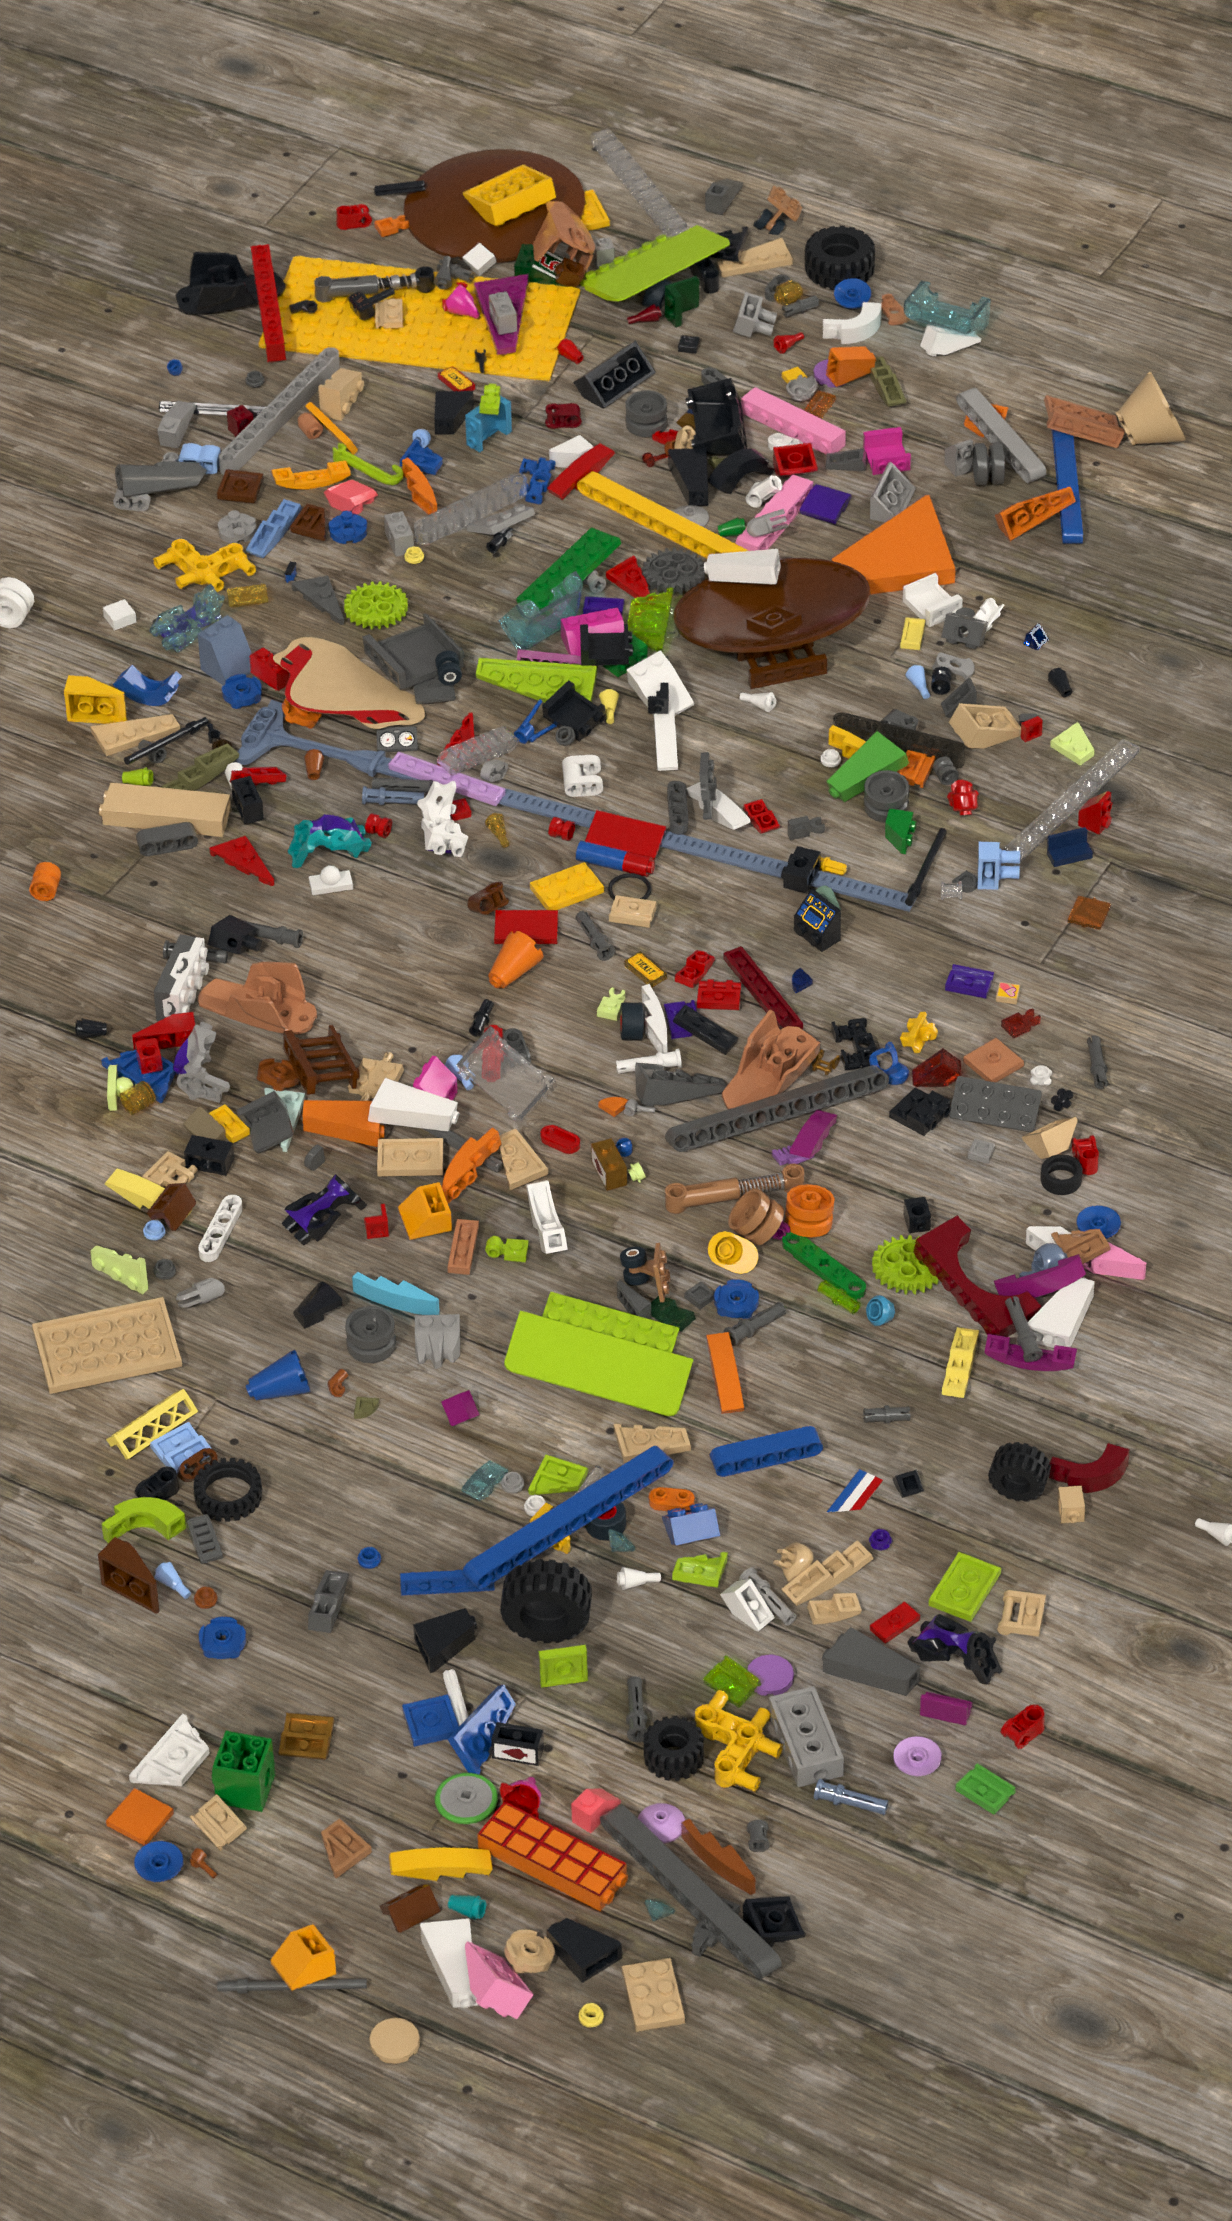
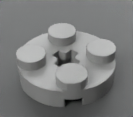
(244, 527)

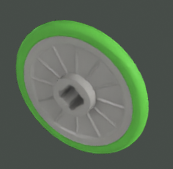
(466, 1798)

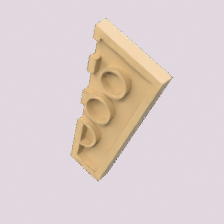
(128, 734)

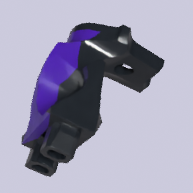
(323, 1203)
(946, 1637)

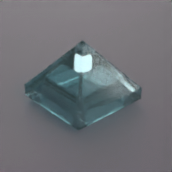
(620, 1542)
(658, 1909)

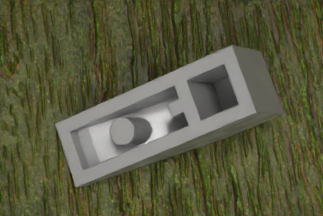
(175, 424)

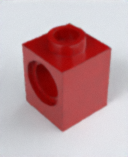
(148, 1056)

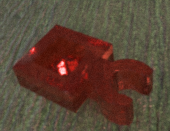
(1019, 1024)

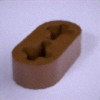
(194, 1461)

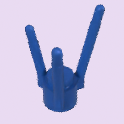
(526, 730)

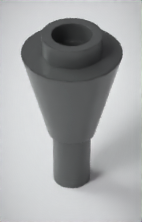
(443, 278)

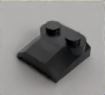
(772, 1919)

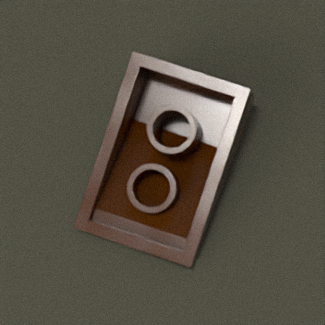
(127, 1574)

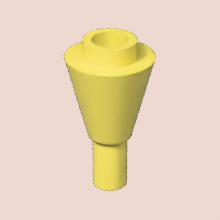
(609, 699)

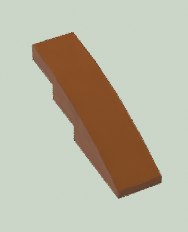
(721, 1860)

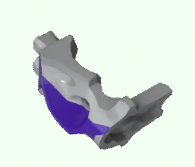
(188, 1064)

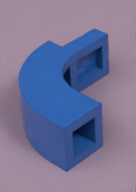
(144, 690)

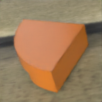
(612, 1105)

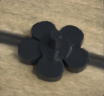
(1062, 1099)

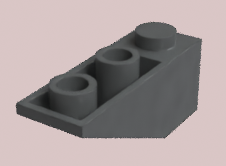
(721, 195)

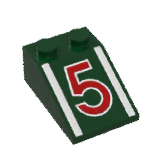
(539, 272)

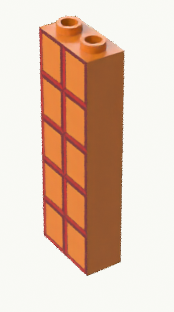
(553, 1856)

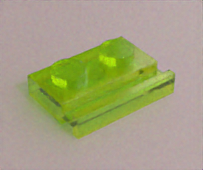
(733, 1680)

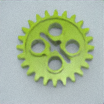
(376, 605)
(900, 1268)

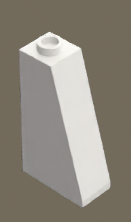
(744, 567)
(412, 1107)
(1063, 1314)
(446, 1949)

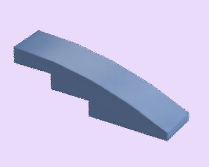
(273, 529)

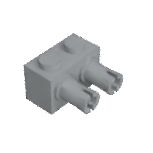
(748, 316)

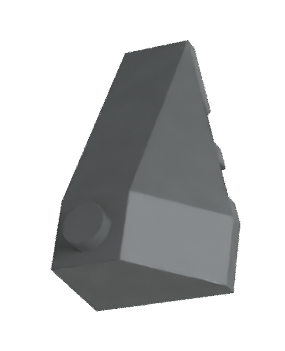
(664, 1087)

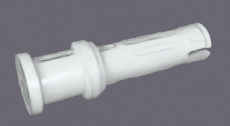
(667, 1060)

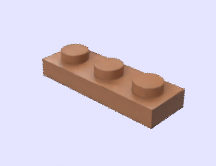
(463, 1246)

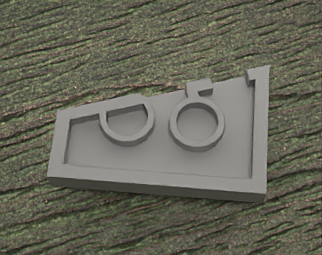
(501, 520)

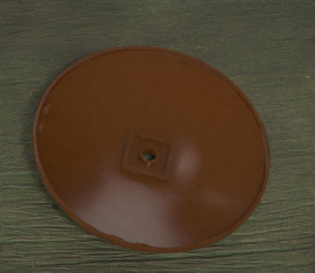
(453, 227)
(804, 606)

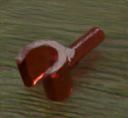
(650, 460)

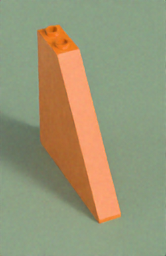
(902, 551)

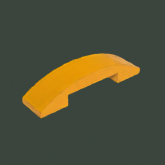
(311, 479)

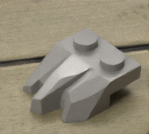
(437, 1338)

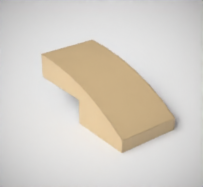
(838, 1608)

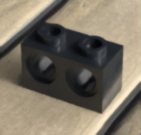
(247, 800)

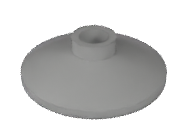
(693, 513)

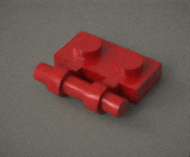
(719, 995)

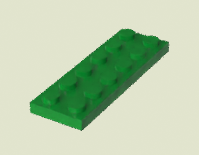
(581, 557)

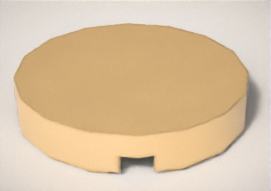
(394, 2040)

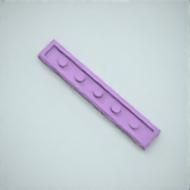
(465, 784)

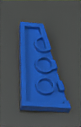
(474, 1735)

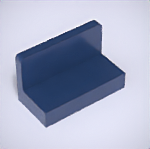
(1068, 847)

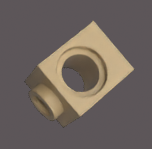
(1071, 1504)

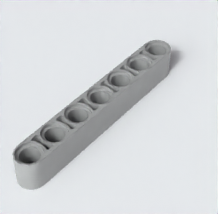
(998, 430)

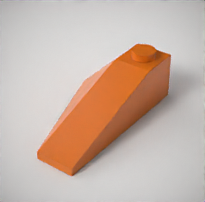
(1029, 513)

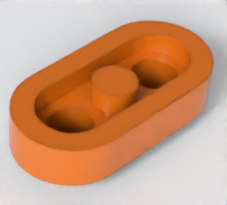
(670, 1498)

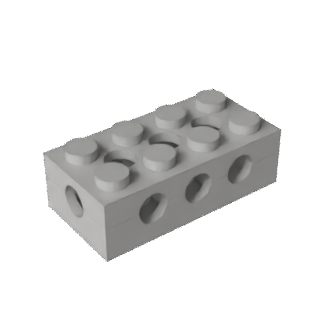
(804, 1710)

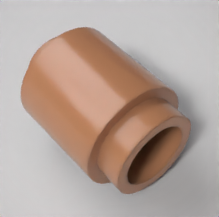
(310, 425)

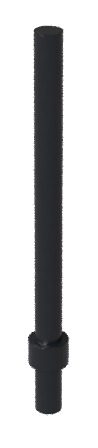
(190, 728)
(915, 888)

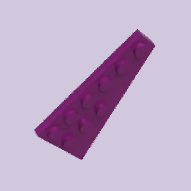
(516, 289)

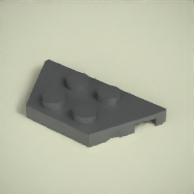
(707, 783)

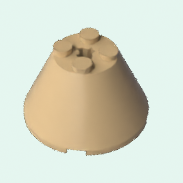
(1148, 415)

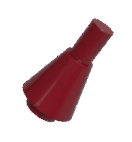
(650, 314)

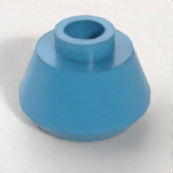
(880, 1310)

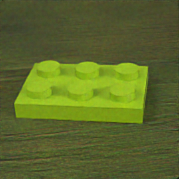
(964, 1586)

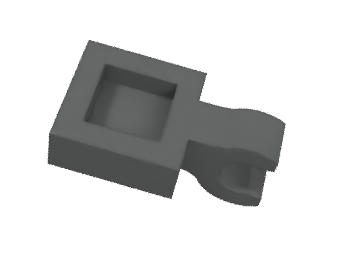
(802, 827)

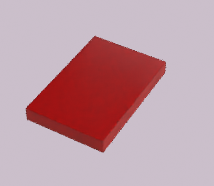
(537, 924)

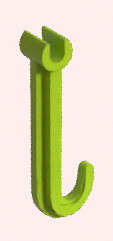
(342, 455)

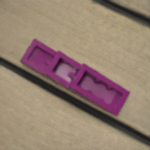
(812, 1134)

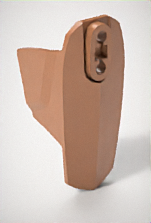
(564, 226)
(268, 1000)
(765, 1064)

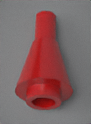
(784, 342)

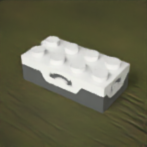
(181, 977)

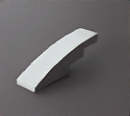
(666, 740)
(723, 810)
(654, 1019)

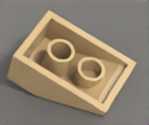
(984, 725)

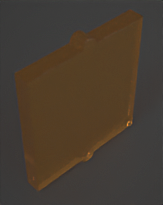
(1089, 912)

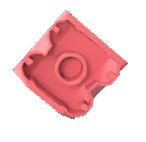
(350, 496)

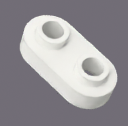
(779, 439)

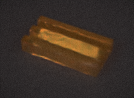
(822, 406)

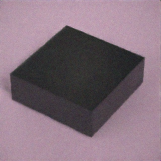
(688, 344)

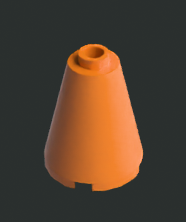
(514, 959)

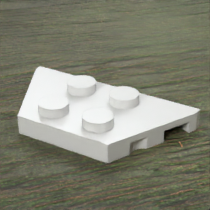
(173, 1756)

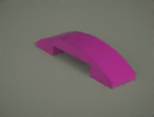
(1044, 1281)
(1011, 1354)

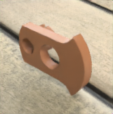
(889, 304)

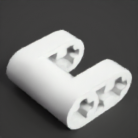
(577, 776)

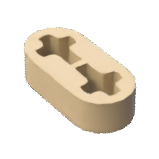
(684, 437)

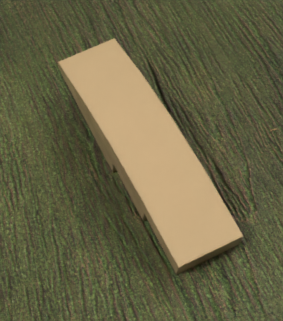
(825, 1575)

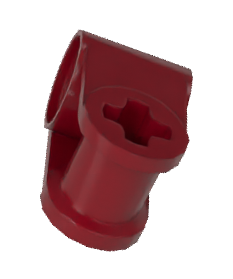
(564, 415)

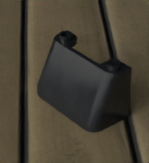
(717, 418)

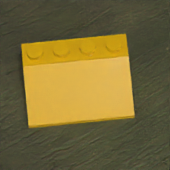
(511, 194)

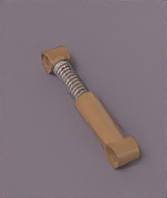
(680, 1197)

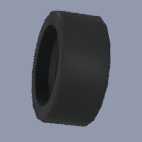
(1059, 1186)

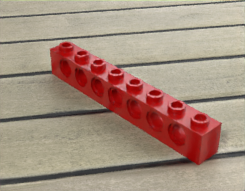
(268, 303)

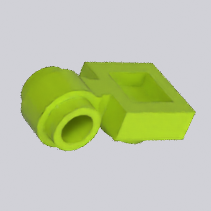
(490, 400)
(513, 1250)

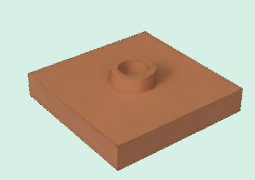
(993, 1061)

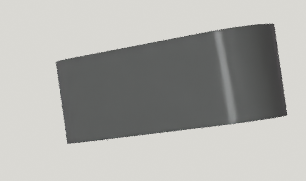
(167, 839)

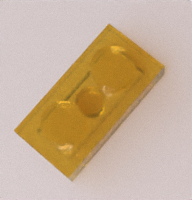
(247, 595)

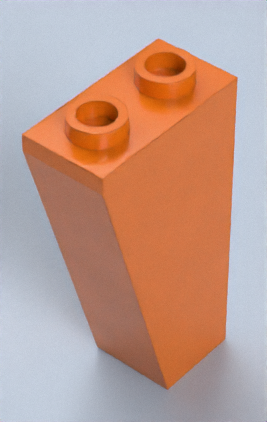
(342, 1120)

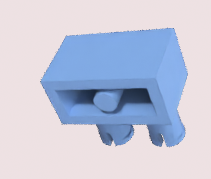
(989, 865)

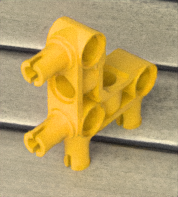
(202, 568)
(741, 1736)

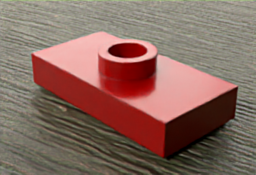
(894, 1622)

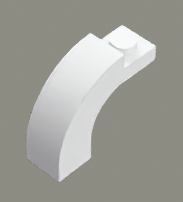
(854, 329)

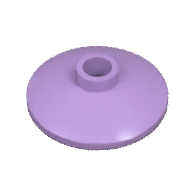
(917, 1756)
(663, 1821)

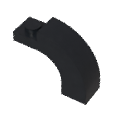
(736, 466)

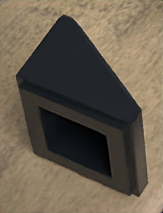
(908, 1483)

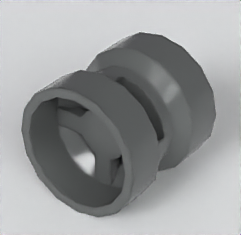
(945, 770)

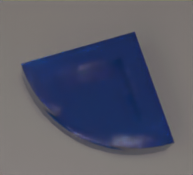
(800, 980)

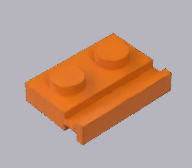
(918, 768)

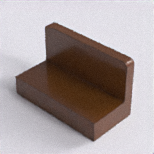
(173, 1205)
(411, 1907)

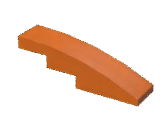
(421, 490)
(725, 1373)

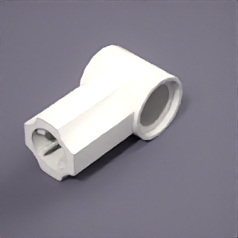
(763, 490)

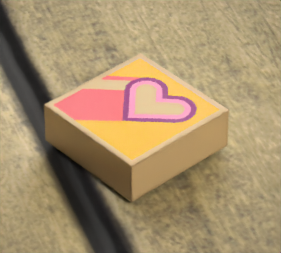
(1008, 993)

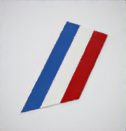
(856, 1492)

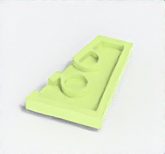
(121, 1268)

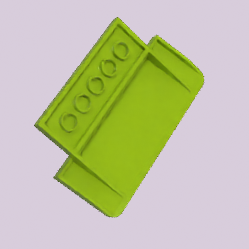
(652, 263)
(601, 1354)

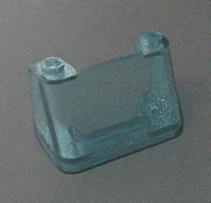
(924, 307)
(529, 625)

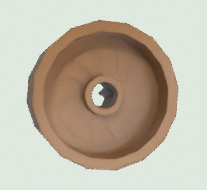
(756, 1217)

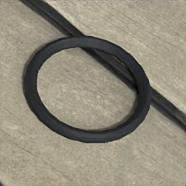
(633, 876)

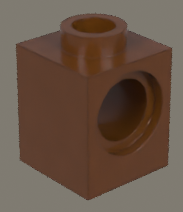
(569, 273)

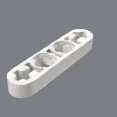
(222, 1228)

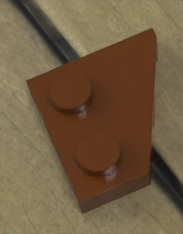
(310, 523)

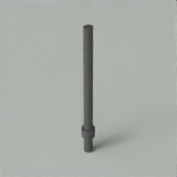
(242, 1986)

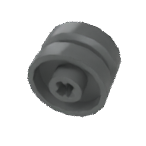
(646, 413)
(988, 463)
(884, 792)
(370, 1334)

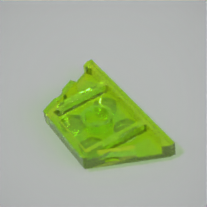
(650, 618)

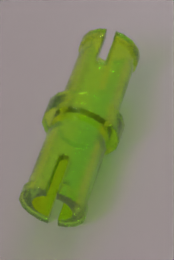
(839, 1297)

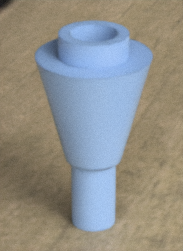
(917, 677)
(451, 1064)
(168, 1576)

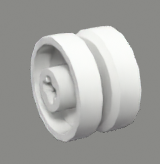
(15, 602)

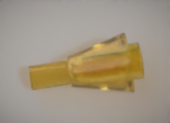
(496, 825)

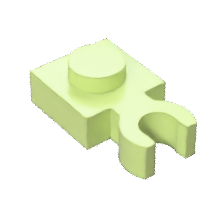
(610, 1006)

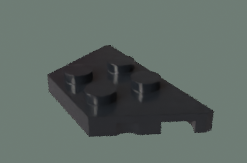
(734, 250)

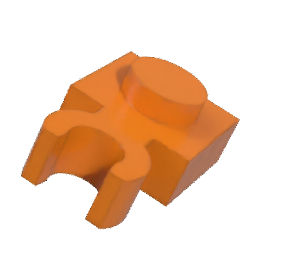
(390, 226)

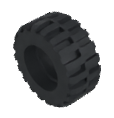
(839, 255)
(546, 1601)

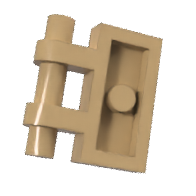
(167, 1168)

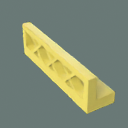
(145, 1419)

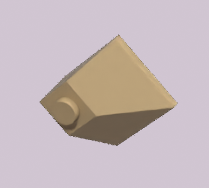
(1051, 1138)

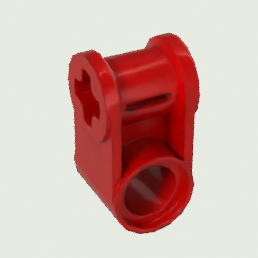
(351, 217)
(1086, 1153)
(1025, 1726)

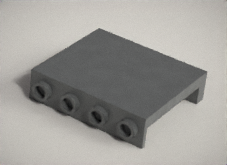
(411, 654)

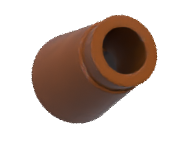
(314, 763)

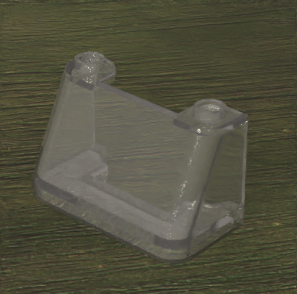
(505, 1075)

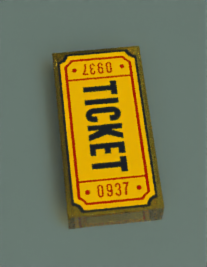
(645, 969)

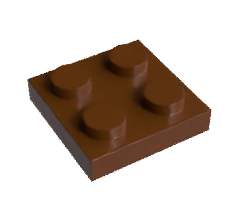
(240, 486)

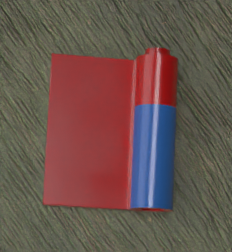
(621, 843)

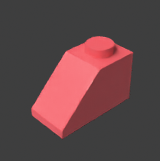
(590, 1806)

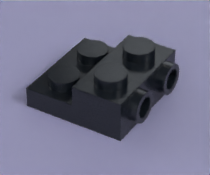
(921, 1110)

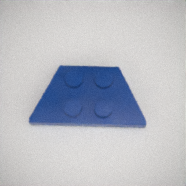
(128, 1067)

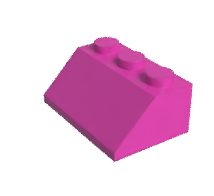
(598, 622)

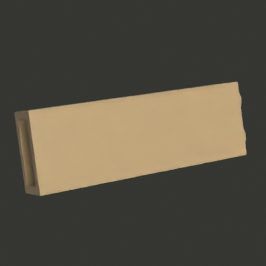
(156, 806)

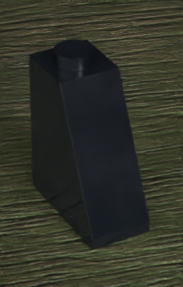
(451, 410)
(444, 1637)
(583, 1949)

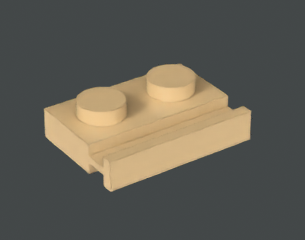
(389, 313)
(632, 911)
(218, 1822)

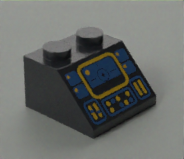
(818, 921)

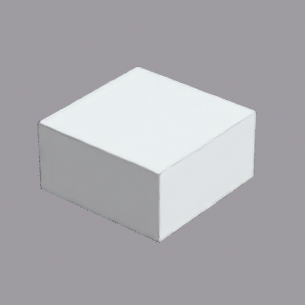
(479, 259)
(119, 614)

